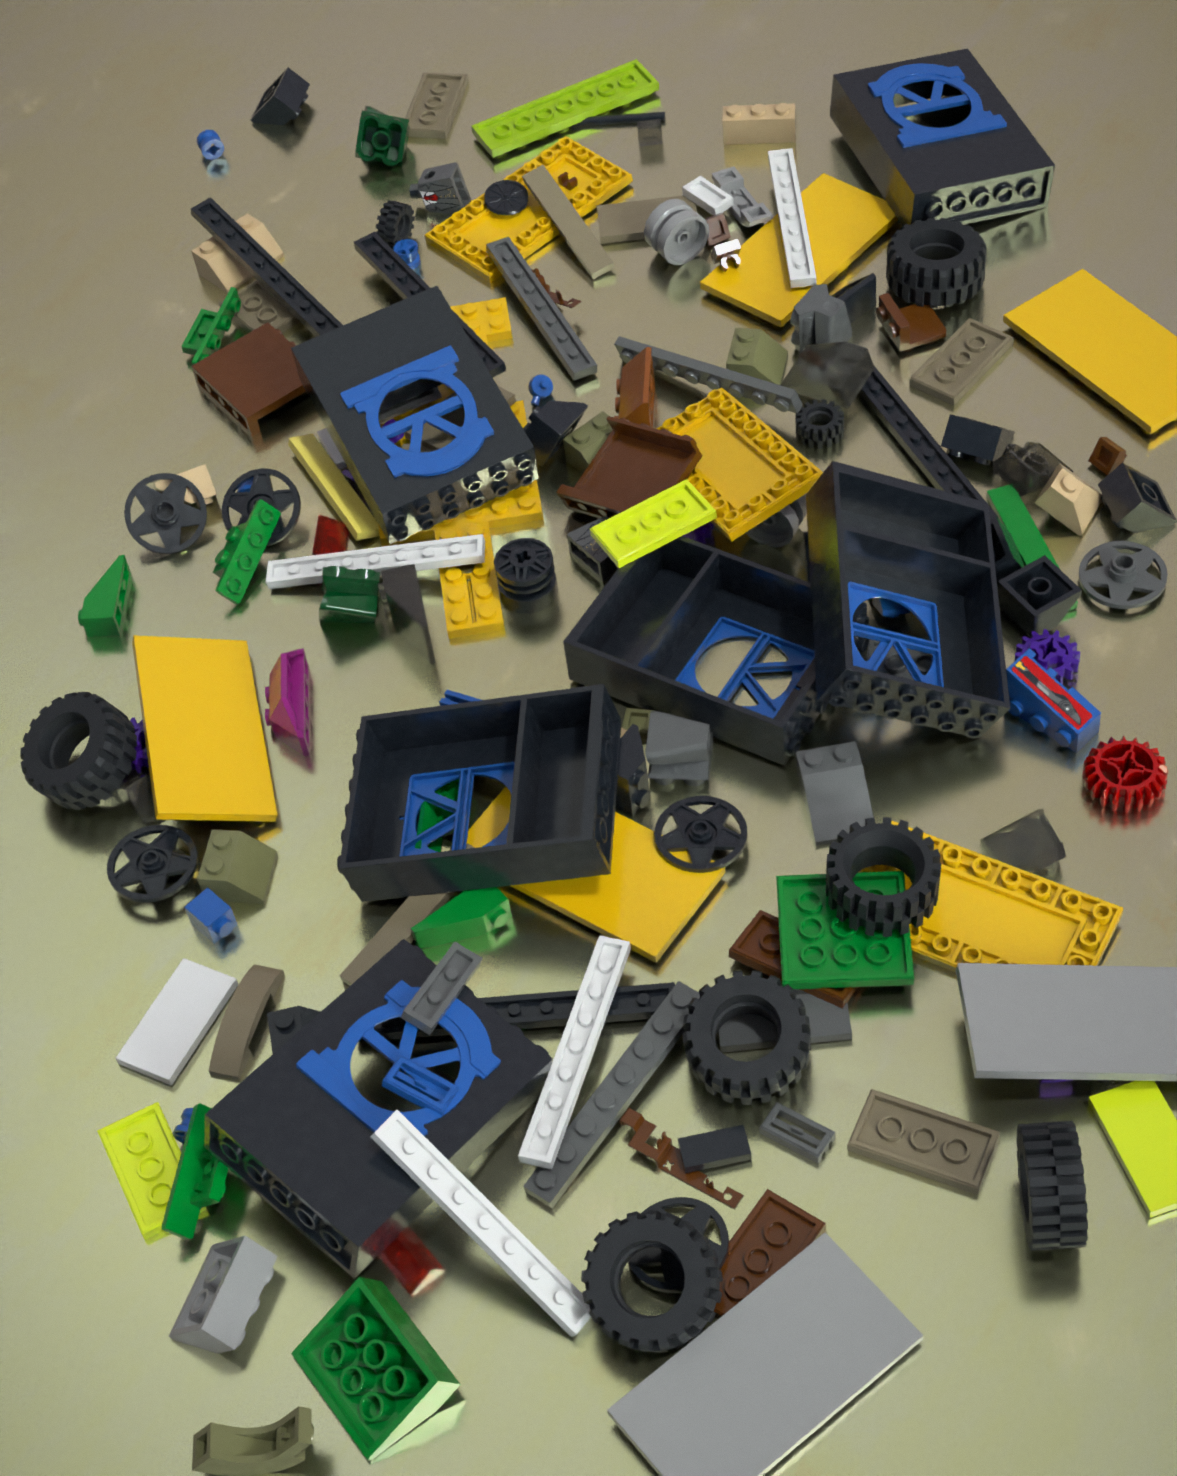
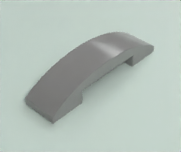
(745, 207)

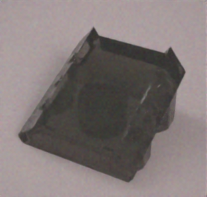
(1026, 467)
(1027, 844)

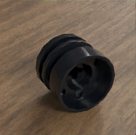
(526, 575)

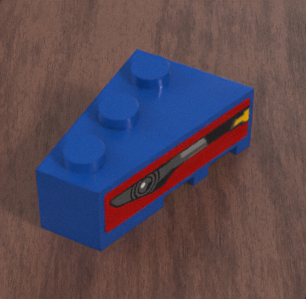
(1049, 705)

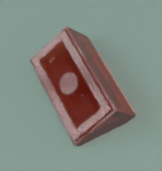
(329, 536)
(411, 1261)

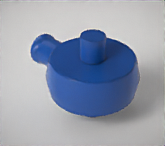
(540, 388)

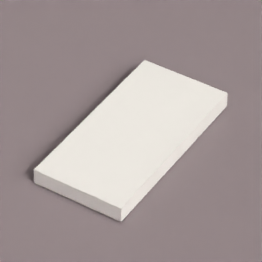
(177, 1021)

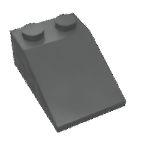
(833, 789)

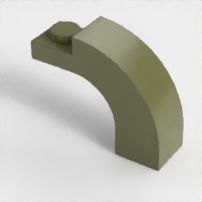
(253, 1450)

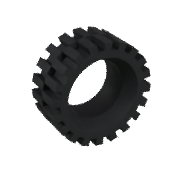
(887, 846)
(1052, 1185)

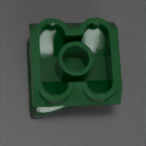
(381, 137)
(349, 595)

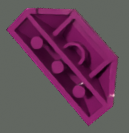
(290, 701)

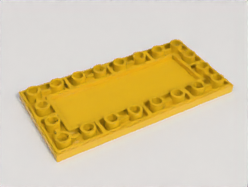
(474, 226)
(840, 228)
(1105, 346)
(744, 463)
(203, 730)
(640, 899)
(1007, 915)

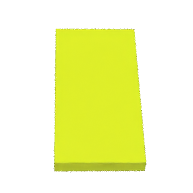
(653, 523)
(1143, 1139)
(144, 1163)

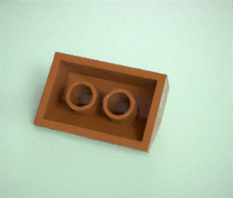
(637, 390)

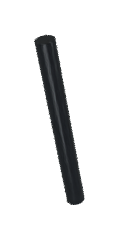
(621, 119)

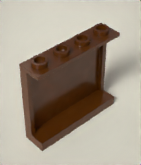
(251, 376)
(630, 469)

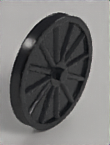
(506, 197)

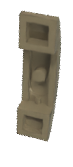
(241, 1019)

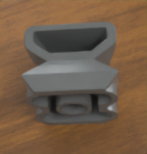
(819, 319)
(678, 749)

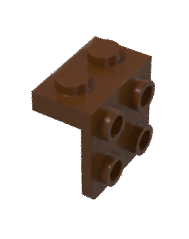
(909, 325)

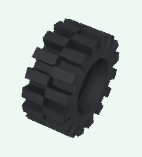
(395, 222)
(822, 434)

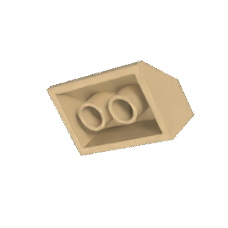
(759, 123)
(221, 266)

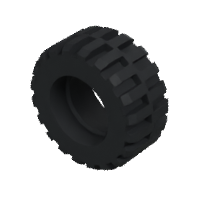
(936, 262)
(100, 765)
(738, 997)
(604, 1281)

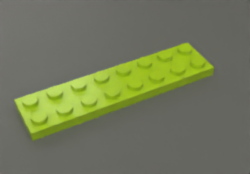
(564, 108)

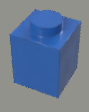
(211, 915)

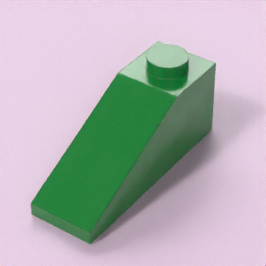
(106, 601)
(463, 917)

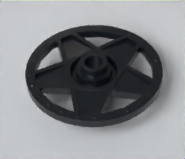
(262, 489)
(165, 513)
(701, 834)
(152, 863)
(671, 1267)

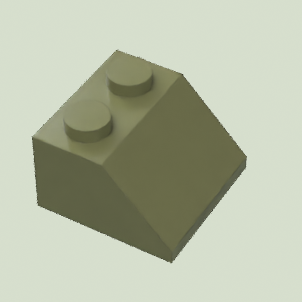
(757, 355)
(586, 441)
(237, 867)

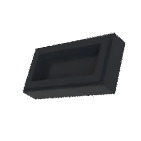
(714, 1148)

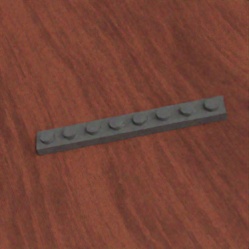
(541, 308)
(713, 376)
(613, 1096)

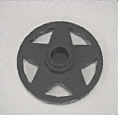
(1123, 574)

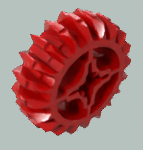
(1141, 783)

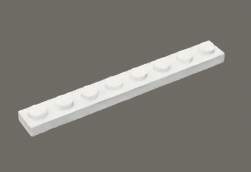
(792, 218)
(423, 554)
(574, 1053)
(483, 1222)

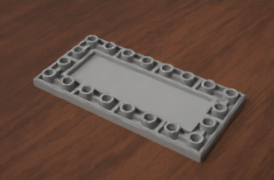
(1070, 1021)
(767, 1370)

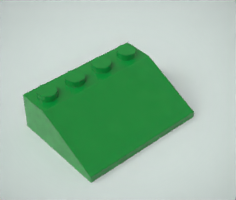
(374, 1367)

